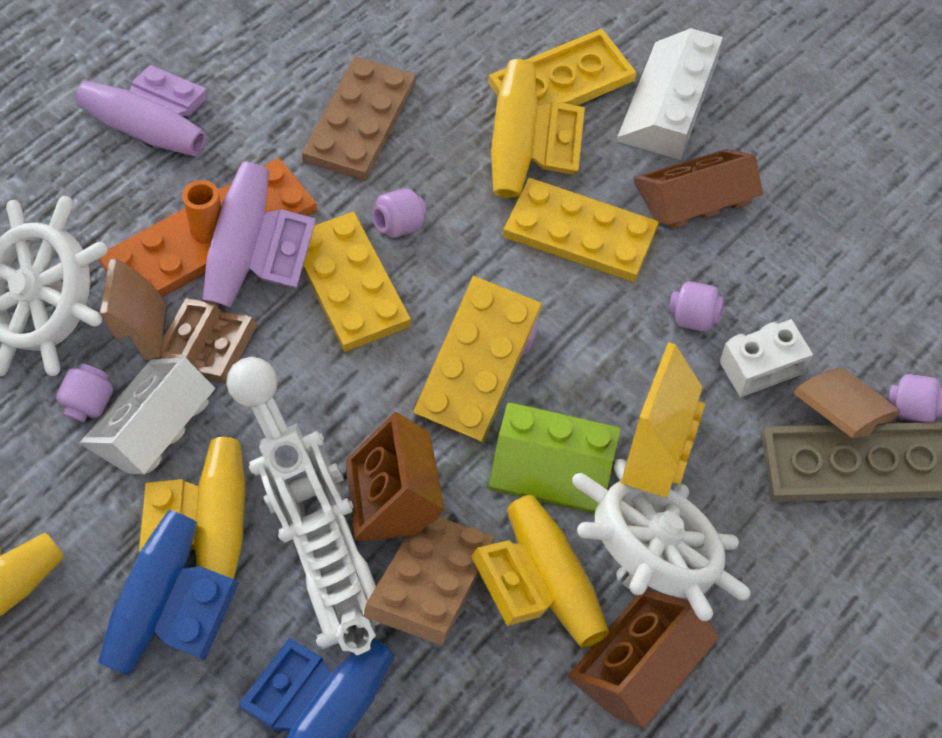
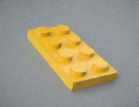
(577, 70)
(581, 229)
(352, 284)
(478, 359)

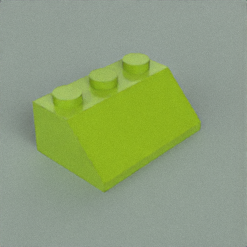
(543, 452)

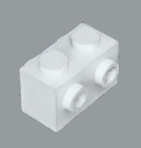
(765, 357)

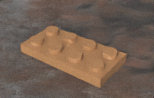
(359, 118)
(428, 580)

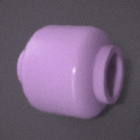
(399, 212)
(697, 306)
(84, 393)
(917, 398)

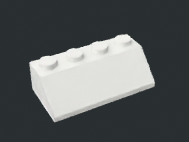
(671, 93)

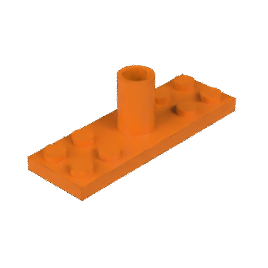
(178, 246)

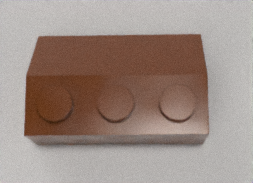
(700, 186)
(394, 481)
(644, 657)

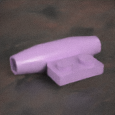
(150, 109)
(248, 238)

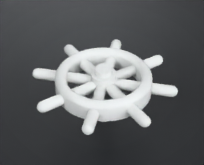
(37, 286)
(660, 541)

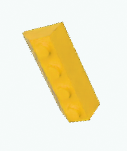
(665, 427)

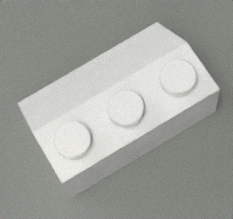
(149, 415)

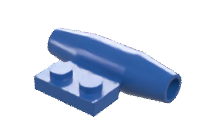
(166, 599)
(309, 701)

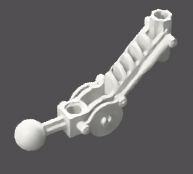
(334, 569)

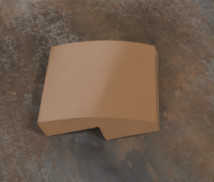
(133, 308)
(207, 338)
(847, 402)

